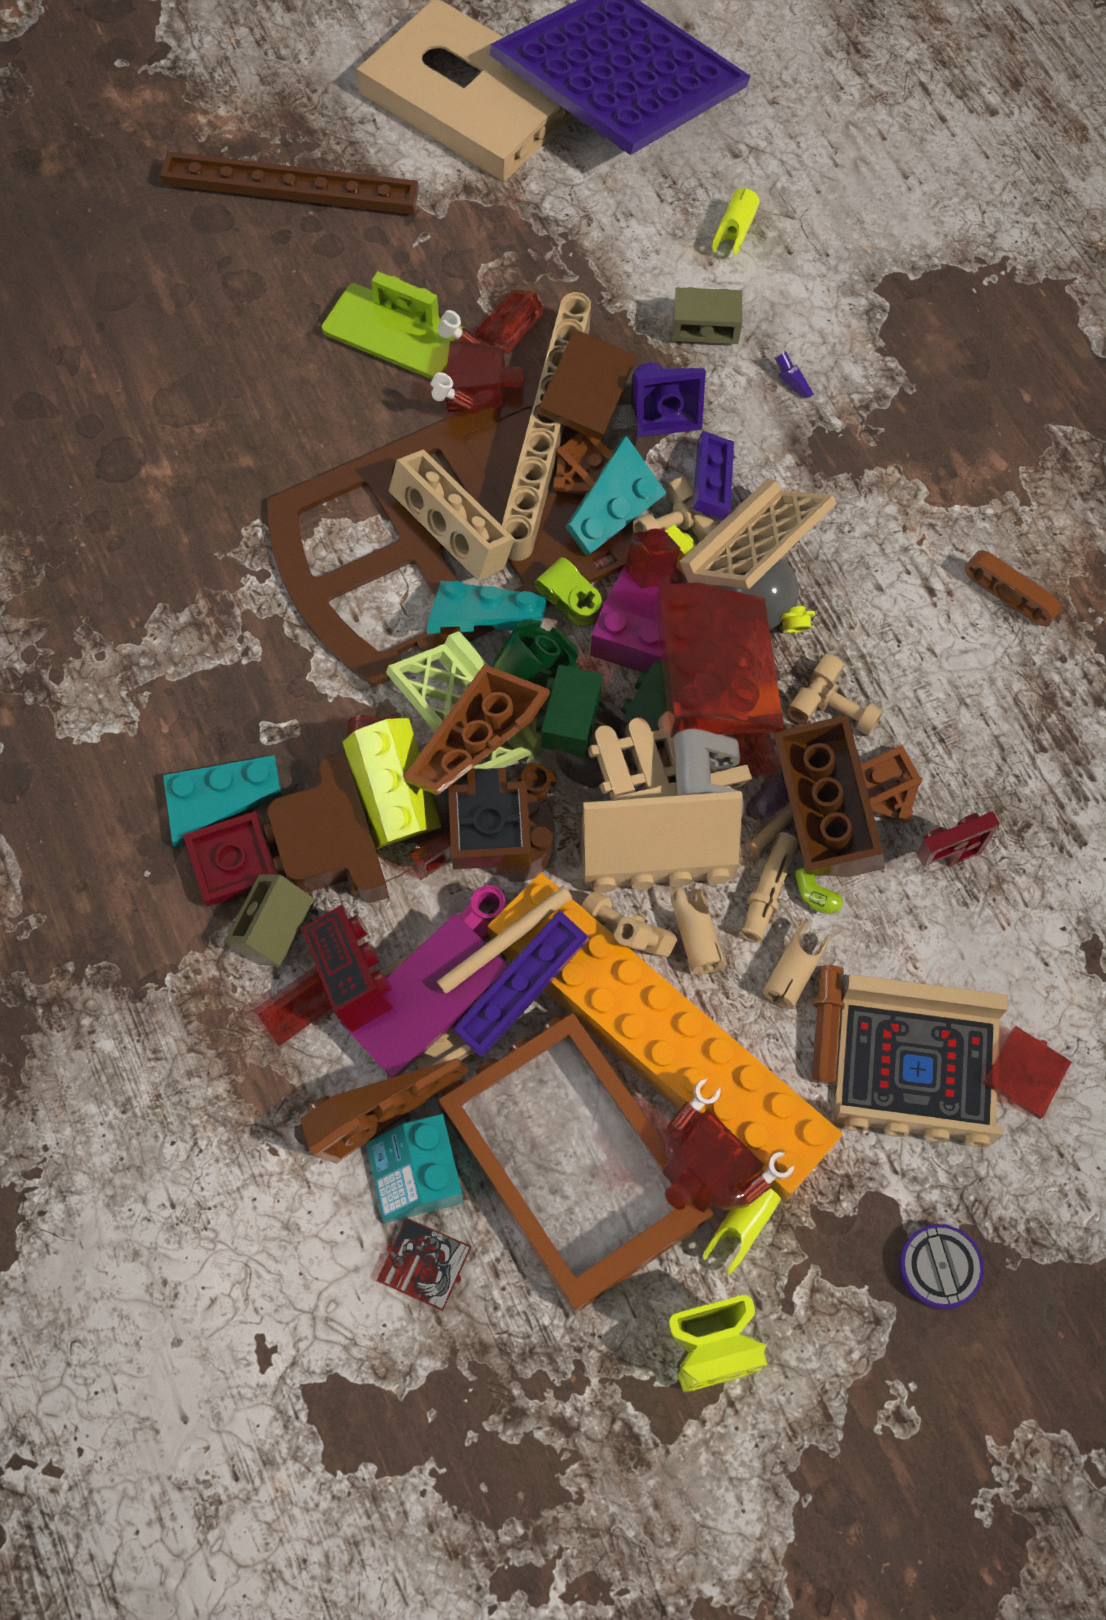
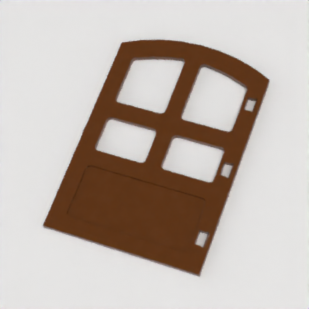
(484, 459)

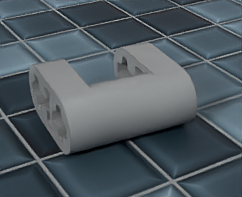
(697, 753)

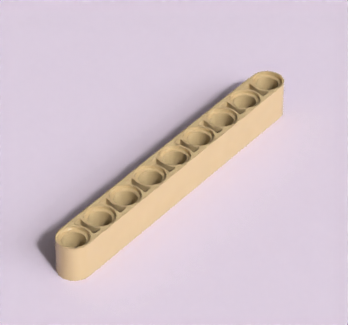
(543, 436)

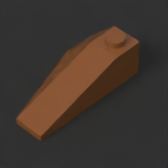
(480, 722)
(354, 1117)

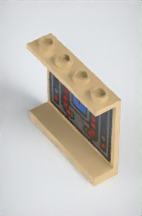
(918, 1060)

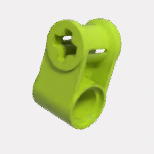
(567, 589)

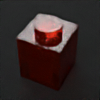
(652, 558)

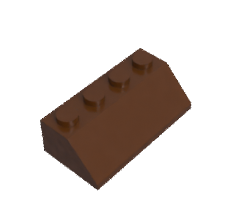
(829, 799)

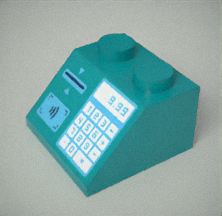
(414, 1169)

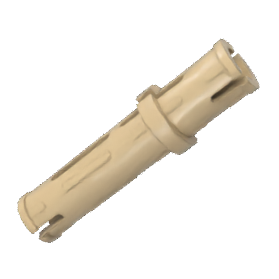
(764, 900)

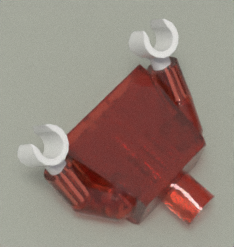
(473, 372)
(710, 1162)

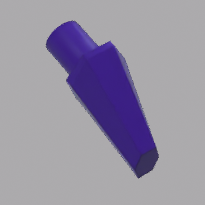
(792, 375)

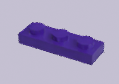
(713, 475)

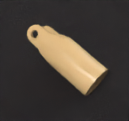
(697, 931)
(793, 971)

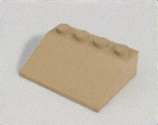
(661, 841)

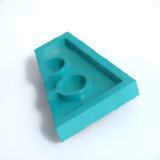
(617, 498)
(478, 605)
(217, 793)

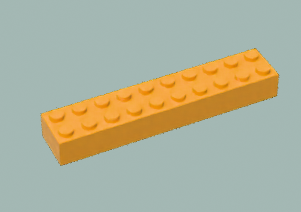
(676, 1042)

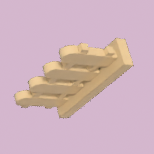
(648, 762)

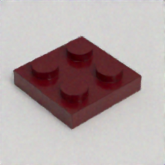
(229, 857)

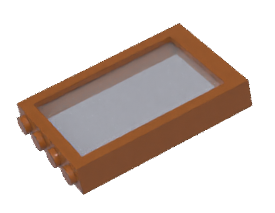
(570, 1160)

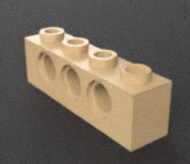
(451, 514)

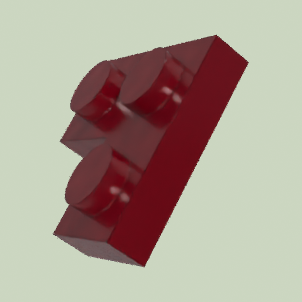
(958, 842)

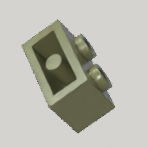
(707, 315)
(269, 920)

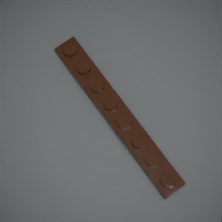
(290, 182)

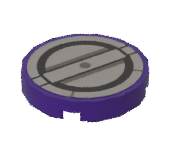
(941, 1266)

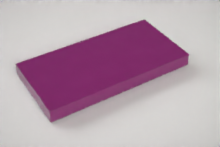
(419, 1005)

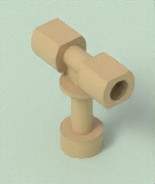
(681, 495)
(823, 693)
(630, 930)

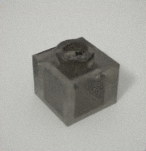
(621, 424)

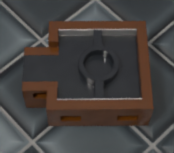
(489, 821)

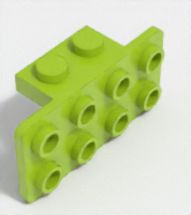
(392, 324)

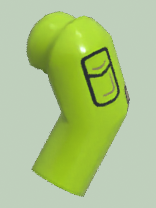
(816, 896)

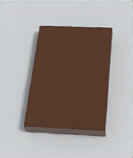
(587, 384)

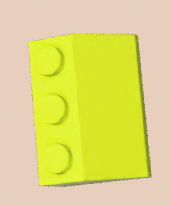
(378, 761)

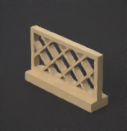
(754, 520)

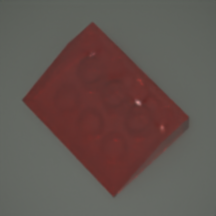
(717, 660)

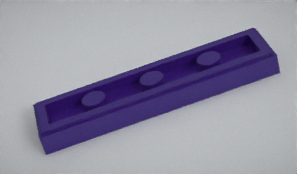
(521, 983)

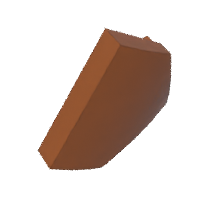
(580, 464)
(892, 784)

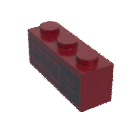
(348, 967)

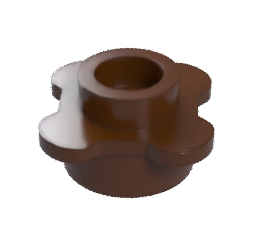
(545, 778)

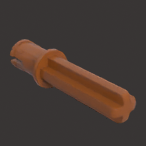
(827, 1024)

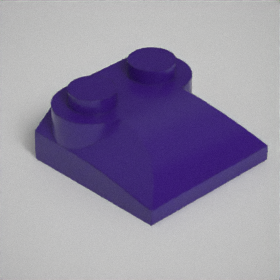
(667, 399)

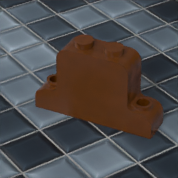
(326, 835)

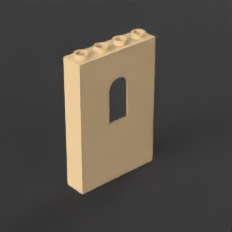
(489, 122)

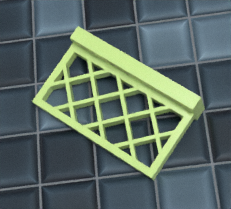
(462, 665)

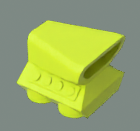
(715, 1343)

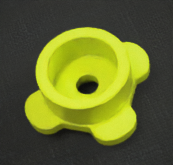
(797, 620)

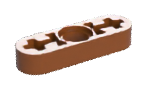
(1027, 597)

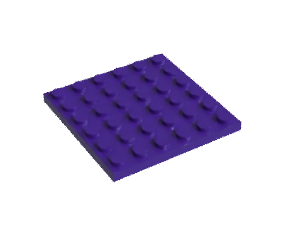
(620, 69)

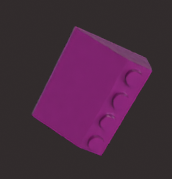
(628, 626)

